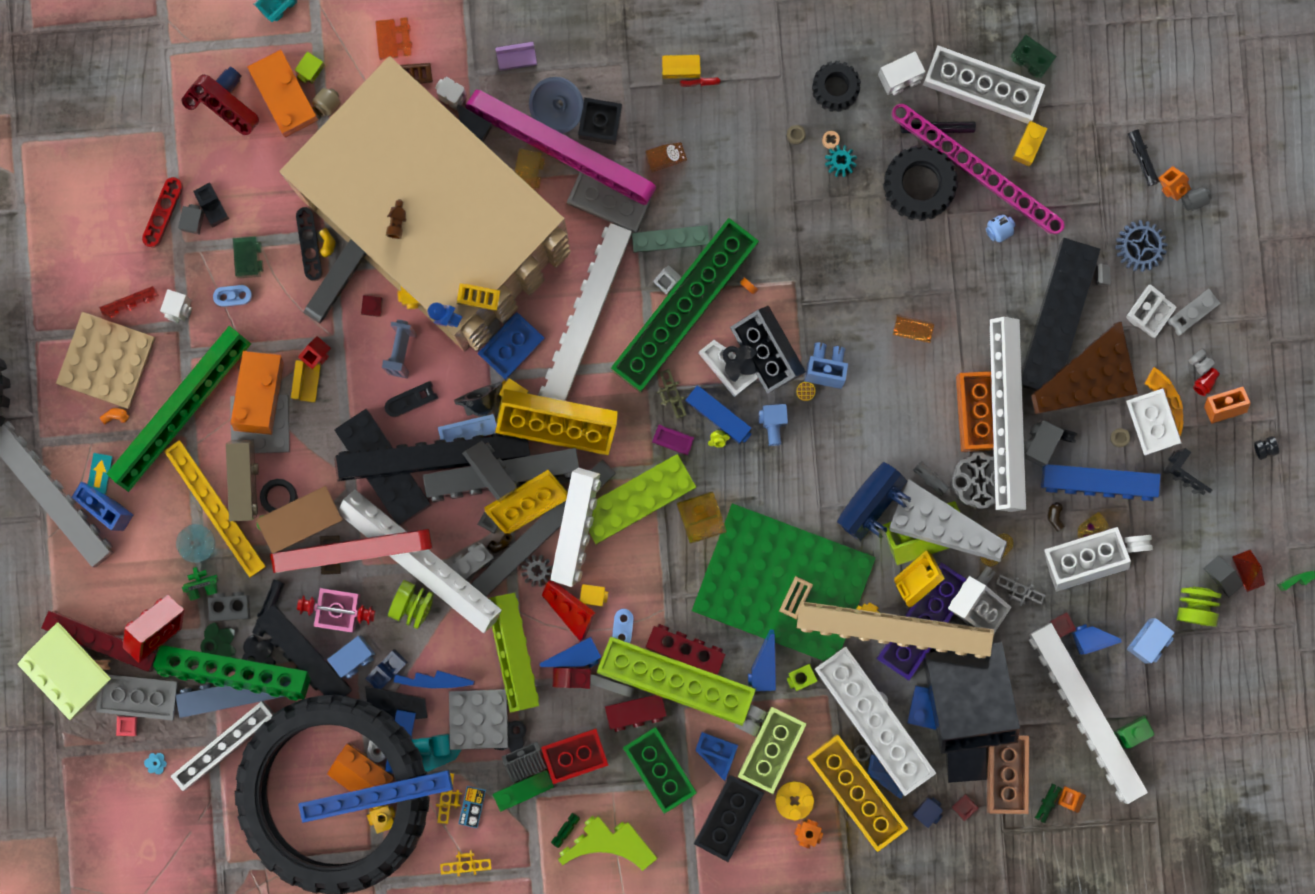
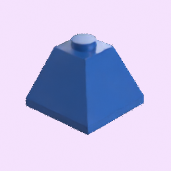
(1092, 639)

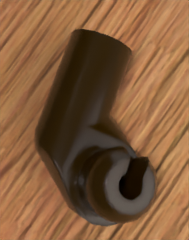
(1053, 516)
(502, 544)

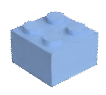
(1151, 641)

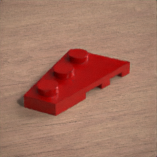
(570, 609)

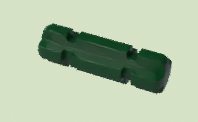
(565, 830)

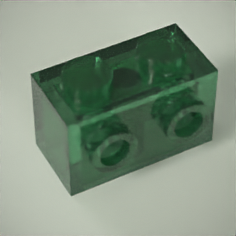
(1033, 57)
(247, 257)

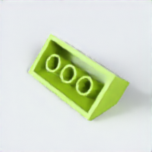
(909, 548)

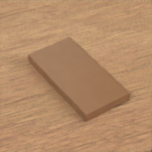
(299, 520)

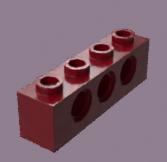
(655, 643)

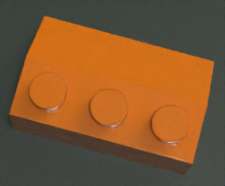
(357, 771)

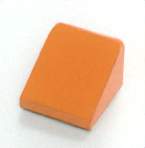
(1071, 799)

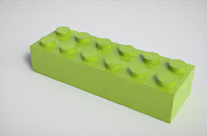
(640, 498)

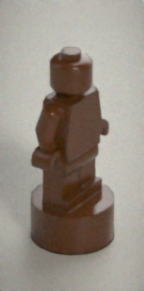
(397, 215)

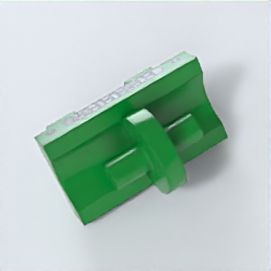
(192, 587)

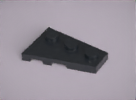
(393, 701)

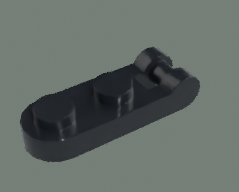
(410, 400)

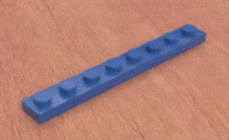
(375, 796)

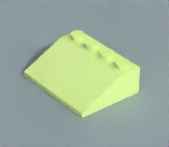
(64, 671)

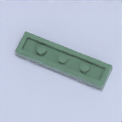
(670, 239)

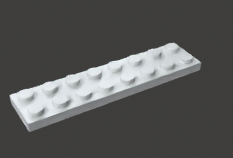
(875, 721)

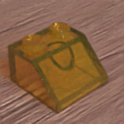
(701, 517)

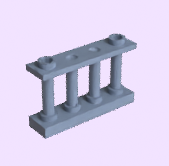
(395, 364)

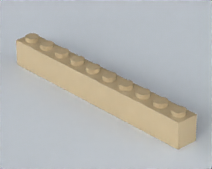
(895, 628)

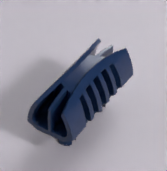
(872, 500)

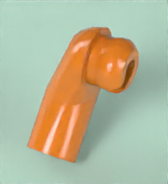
(114, 413)

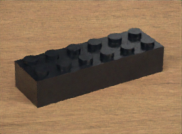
(397, 492)

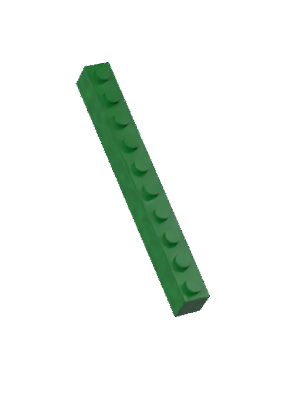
(178, 409)

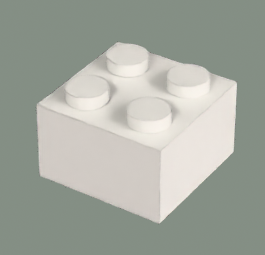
(901, 74)

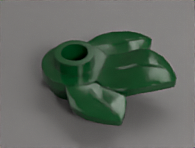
(220, 639)

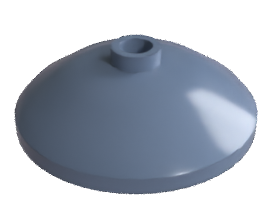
(545, 104)

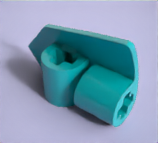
(435, 751)

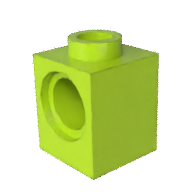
(309, 68)
(810, 677)

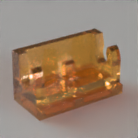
(913, 328)

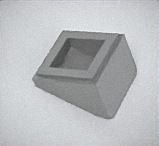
(1103, 274)
(667, 279)

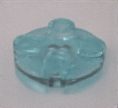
(205, 537)

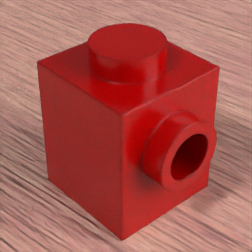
(315, 353)

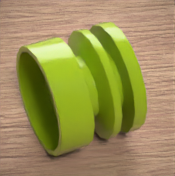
(411, 604)
(1199, 606)

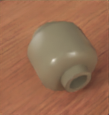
(326, 102)

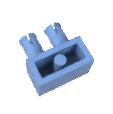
(825, 371)
(773, 419)

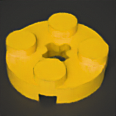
(805, 800)

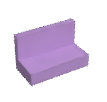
(516, 56)

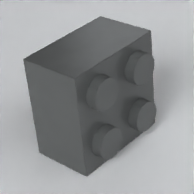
(1042, 442)

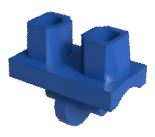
(443, 315)

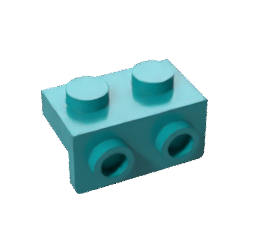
(274, 9)

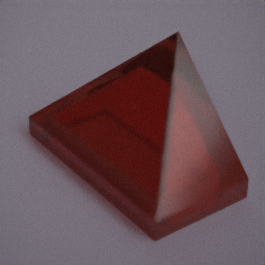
(1249, 570)

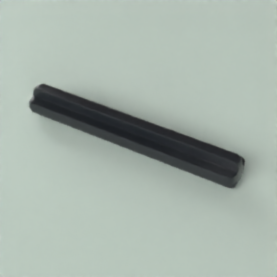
(946, 127)

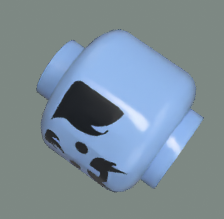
(1000, 228)

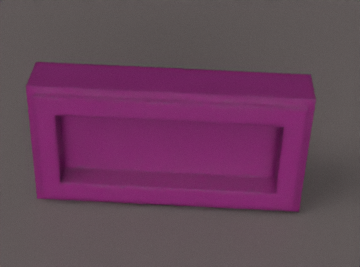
(673, 440)

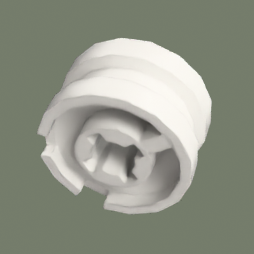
(1138, 543)

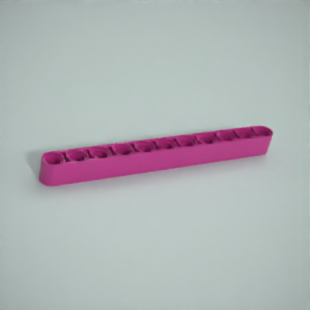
(561, 147)
(987, 171)

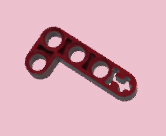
(221, 103)

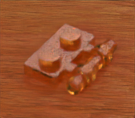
(387, 38)

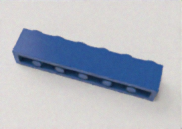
(1100, 481)

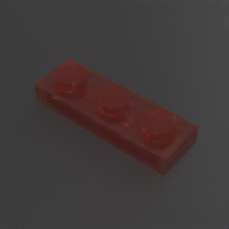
(129, 302)

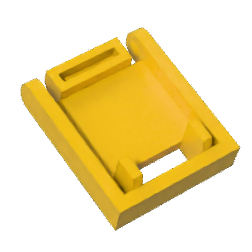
(916, 580)

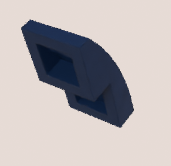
(386, 669)

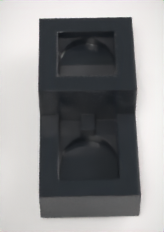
(211, 204)

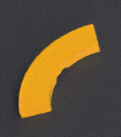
(1157, 380)

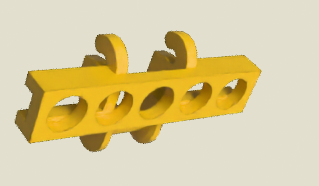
(448, 804)
(459, 864)

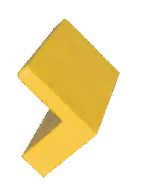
(681, 66)
(305, 382)

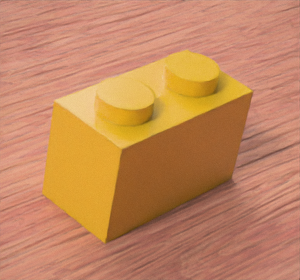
(1029, 143)

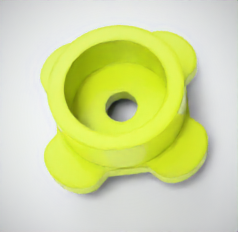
(718, 439)

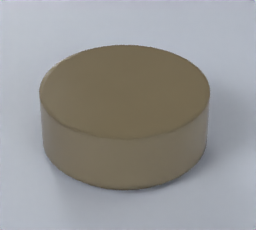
(796, 134)
(1120, 437)

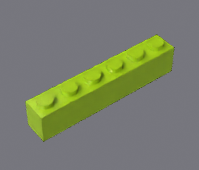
(514, 655)

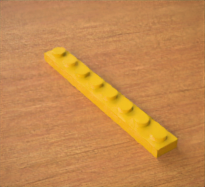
(214, 508)

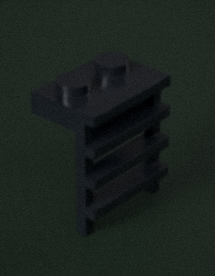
(1176, 460)

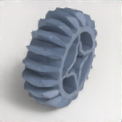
(1148, 246)

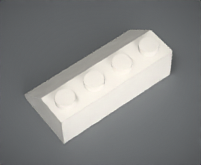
(1087, 559)

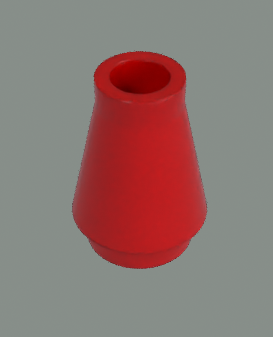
(1206, 382)

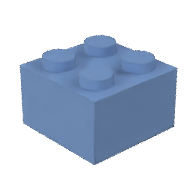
(352, 657)

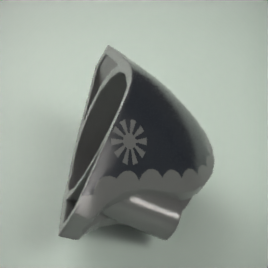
(480, 401)

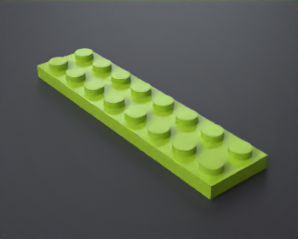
(676, 681)

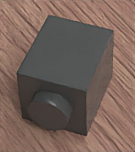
(191, 219)

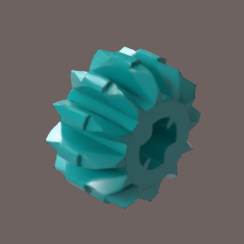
(832, 161)

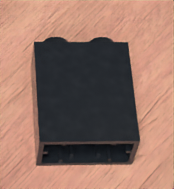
(971, 700)

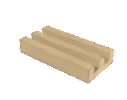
(802, 583)

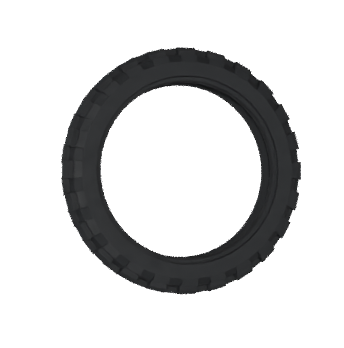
(255, 813)

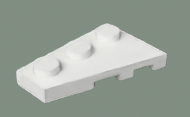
(713, 357)

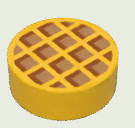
(805, 391)

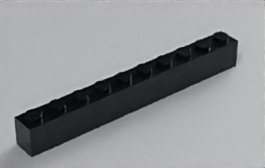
(422, 456)

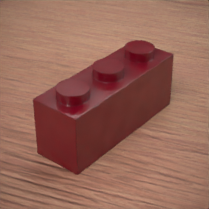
(635, 712)

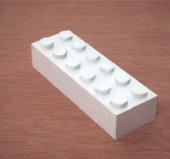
(984, 84)

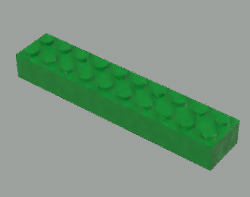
(684, 305)

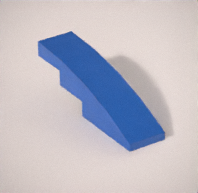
(441, 680)

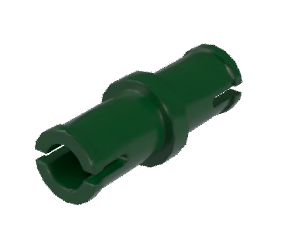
(1048, 803)

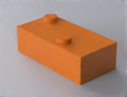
(282, 93)
(257, 392)
(975, 411)

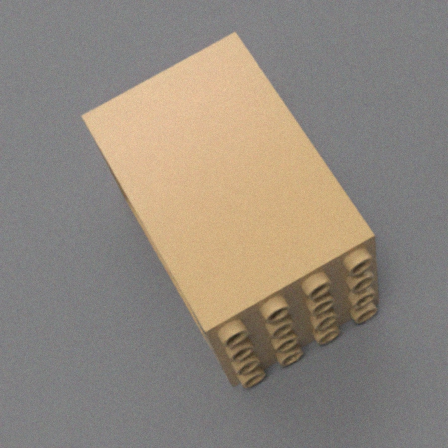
(462, 203)

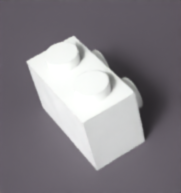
(176, 306)

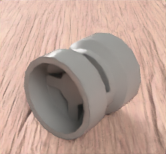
(1204, 365)

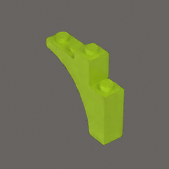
(599, 838)

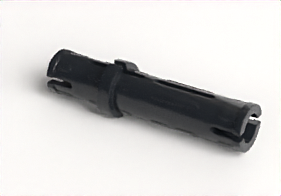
(1143, 157)
(272, 598)

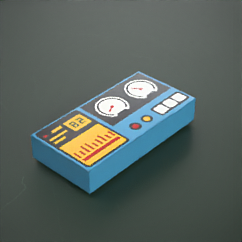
(472, 807)

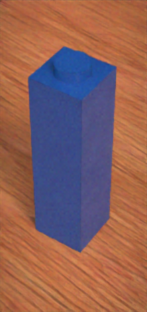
(719, 415)

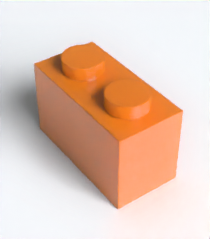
(1227, 405)

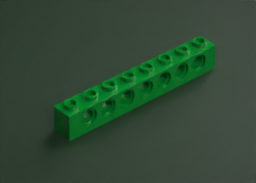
(206, 662)

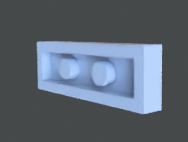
(478, 426)

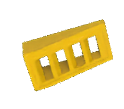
(461, 292)

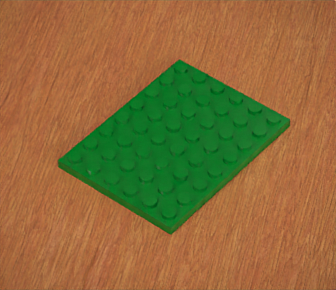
(755, 571)

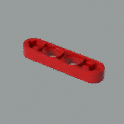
(159, 211)

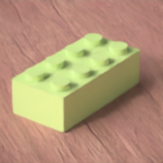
(771, 750)

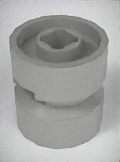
(753, 719)

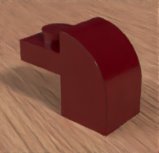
(571, 678)

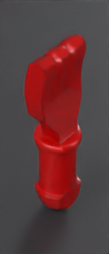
(702, 81)

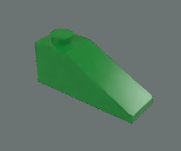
(523, 790)

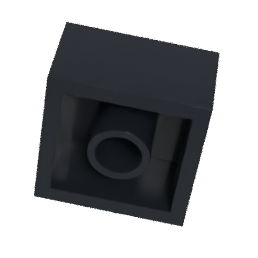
(600, 121)

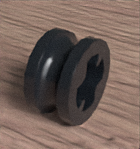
(1069, 436)

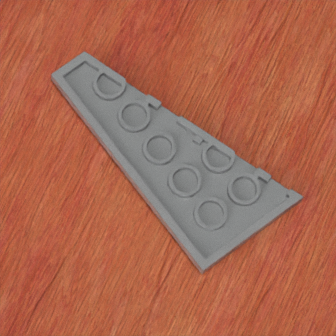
(941, 524)

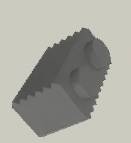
(524, 762)

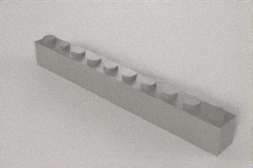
(52, 498)

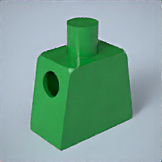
(1134, 732)

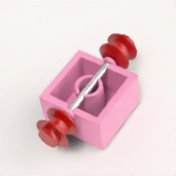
(336, 610)

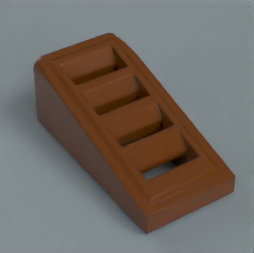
(421, 80)

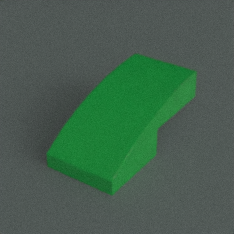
(1303, 578)

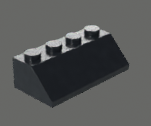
(775, 358)

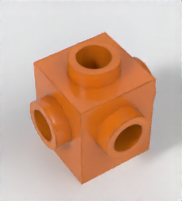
(1174, 183)
(801, 831)

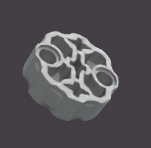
(961, 470)

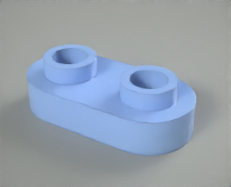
(232, 295)
(623, 627)

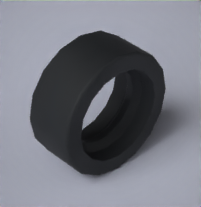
(269, 485)

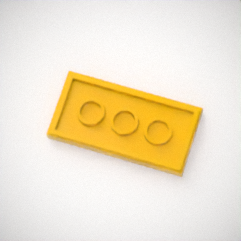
(527, 502)

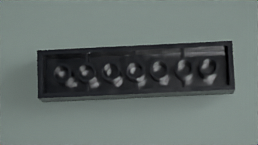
(1059, 313)

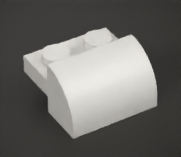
(1151, 311)

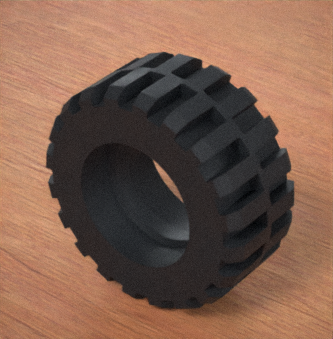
(935, 162)

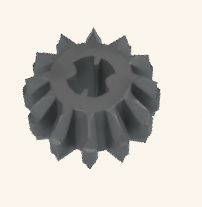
(531, 574)

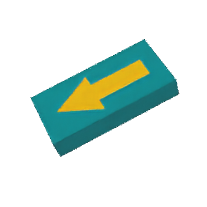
(99, 467)

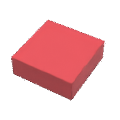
(126, 726)

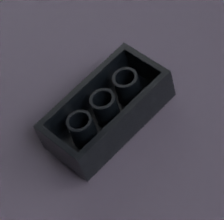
(728, 818)

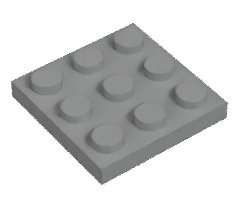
(280, 437)
(478, 719)

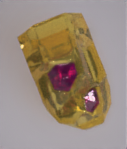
(1092, 525)

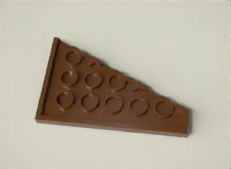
(1092, 377)

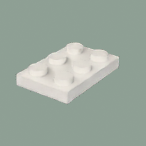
(1154, 422)

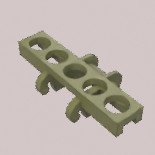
(672, 400)

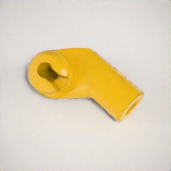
(329, 243)

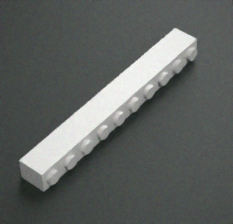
(587, 312)
(1007, 414)
(423, 564)
(1087, 712)

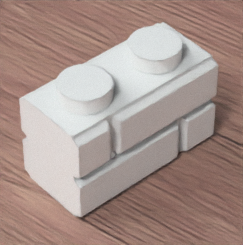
(450, 92)

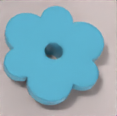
(159, 759)

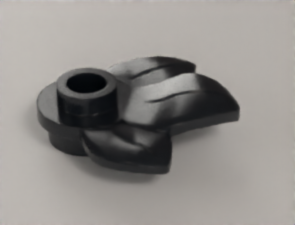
(741, 363)
(258, 650)
(515, 741)

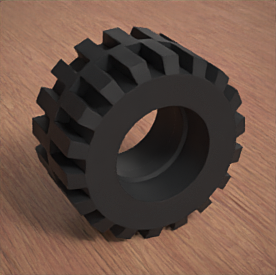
(836, 70)

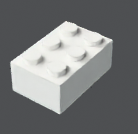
(979, 605)

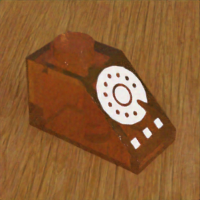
(665, 156)

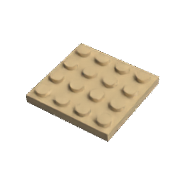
(105, 360)

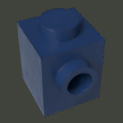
(928, 812)

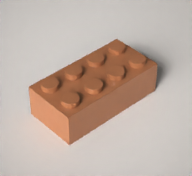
(1008, 778)

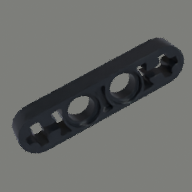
(307, 244)

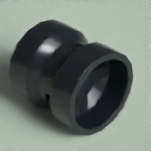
(1265, 448)

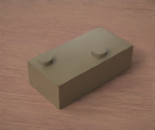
(241, 480)

